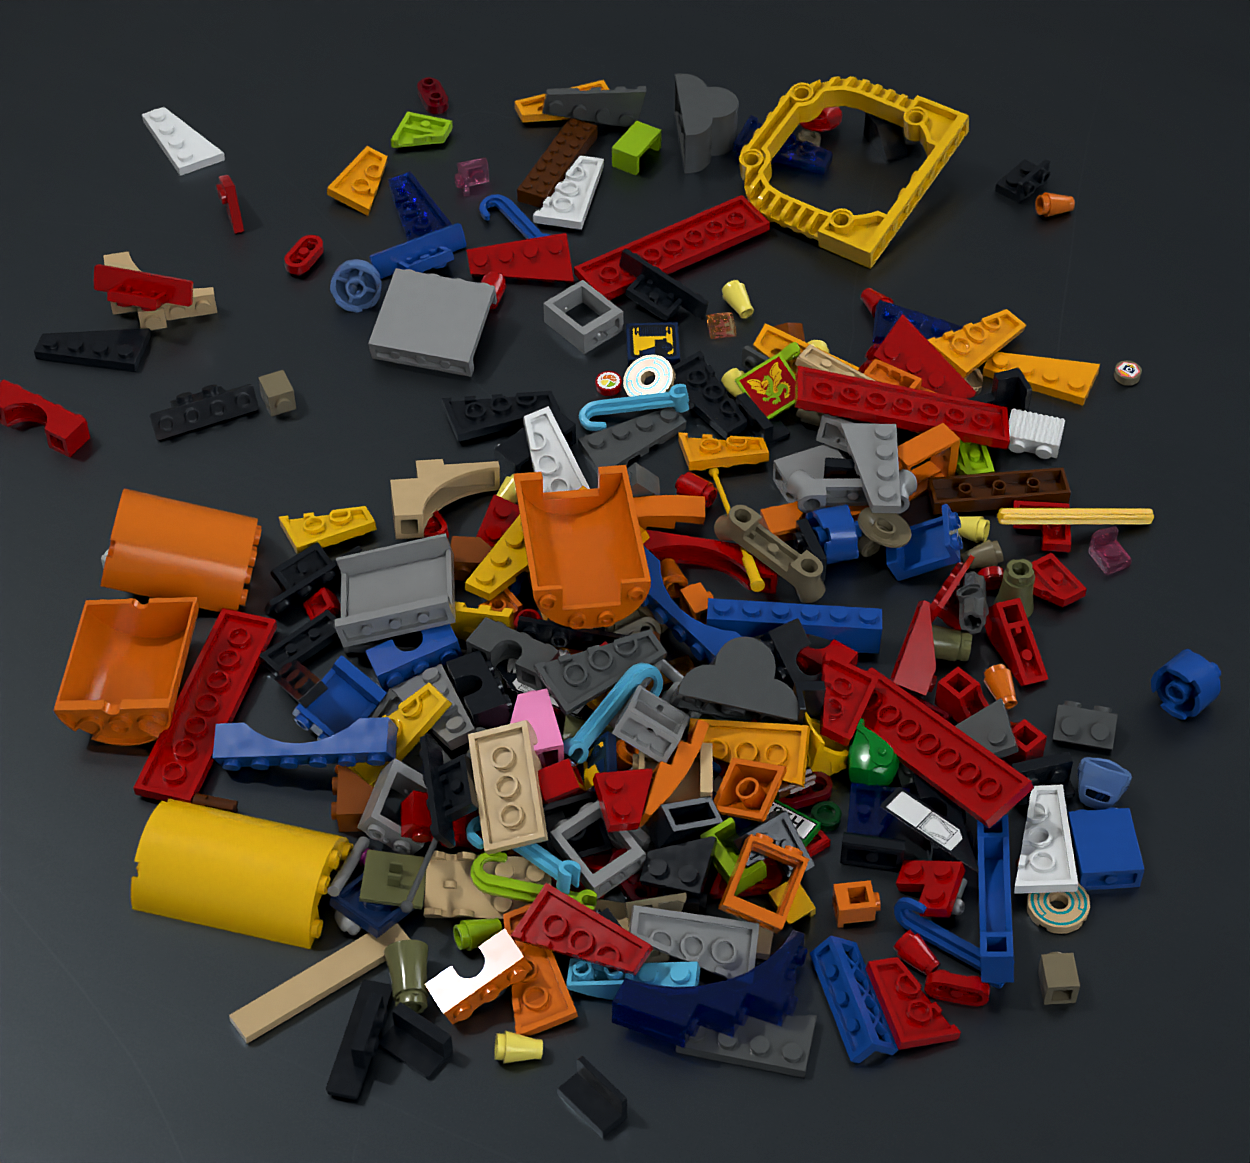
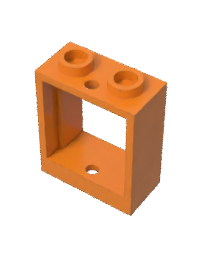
(940, 445)
(753, 913)

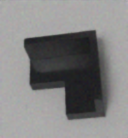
(1008, 390)
(778, 827)

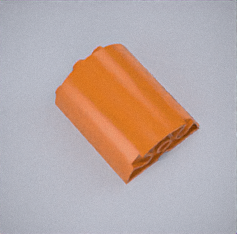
(181, 551)
(126, 668)

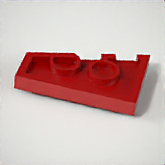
(845, 698)
(907, 1009)

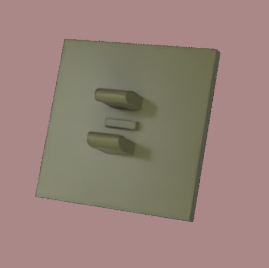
(390, 878)

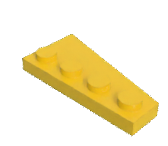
(500, 565)

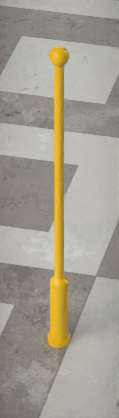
(756, 582)

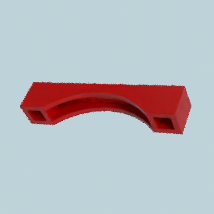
(709, 553)

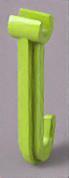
(514, 888)

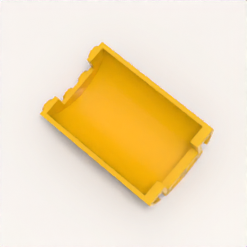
(235, 872)

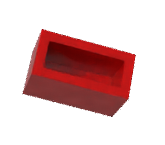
(560, 781)

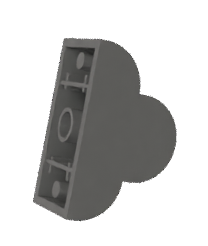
(704, 121)
(738, 686)

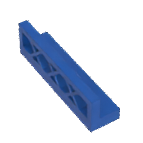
(849, 999)

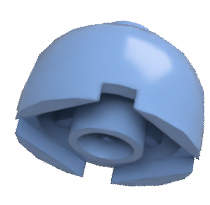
(356, 285)

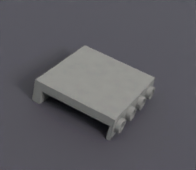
(431, 321)
(396, 590)

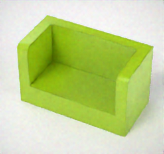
(633, 145)
(726, 857)

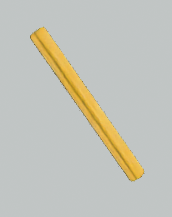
(1075, 516)

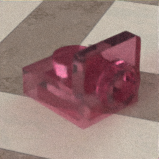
(471, 173)
(1107, 551)

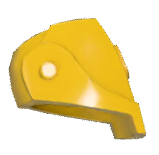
(823, 753)

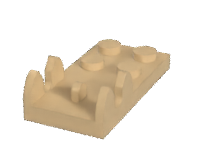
(508, 786)
(454, 896)

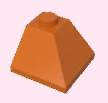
(749, 789)

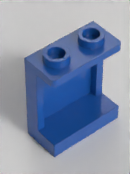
(930, 547)
(346, 700)
(1106, 848)

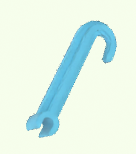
(676, 398)
(578, 746)
(565, 872)

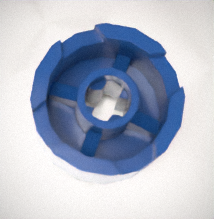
(836, 532)
(1186, 684)

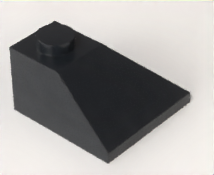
(588, 841)

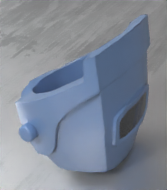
(1101, 782)

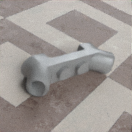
(819, 493)

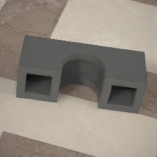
(502, 643)

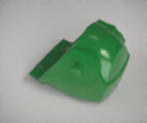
(871, 758)

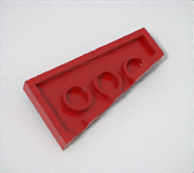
(534, 259)
(913, 353)
(577, 931)

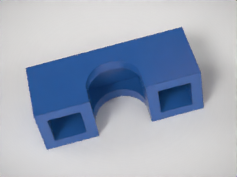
(397, 666)

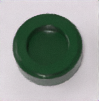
(827, 814)

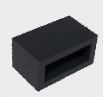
(682, 821)

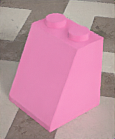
(539, 712)

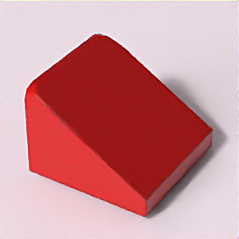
(322, 601)

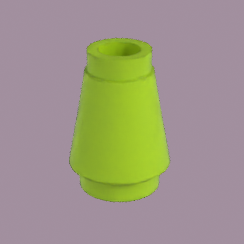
(473, 933)

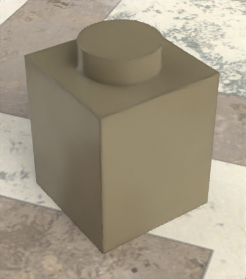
(277, 393)
(1058, 978)

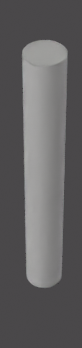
(348, 866)

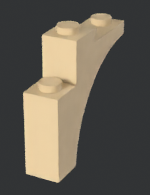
(203, 300)
(435, 487)

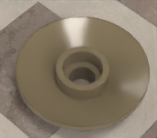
(884, 528)

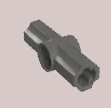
(972, 602)

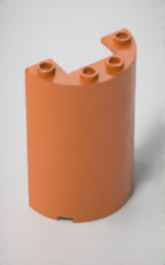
(584, 549)

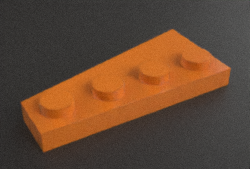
(542, 996)

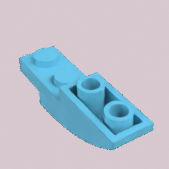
(605, 982)

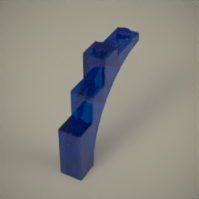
(722, 1006)

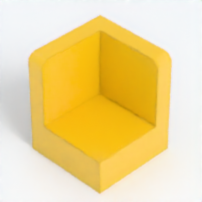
(800, 907)

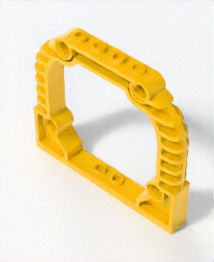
(849, 235)

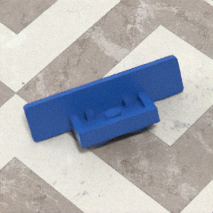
(422, 252)

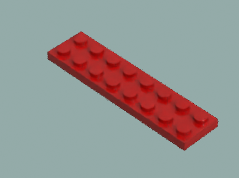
(677, 245)
(900, 405)
(207, 698)
(943, 753)

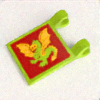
(772, 382)

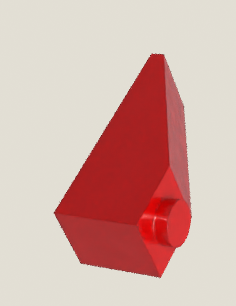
(1014, 641)
(916, 659)

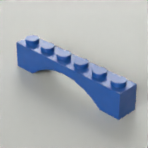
(851, 626)
(700, 638)
(362, 742)
(995, 902)

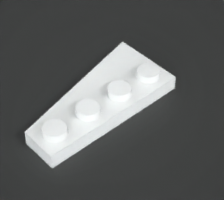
(180, 142)
(573, 196)
(551, 453)
(1047, 847)

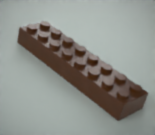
(551, 168)
(997, 489)

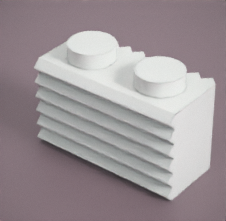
(1035, 433)

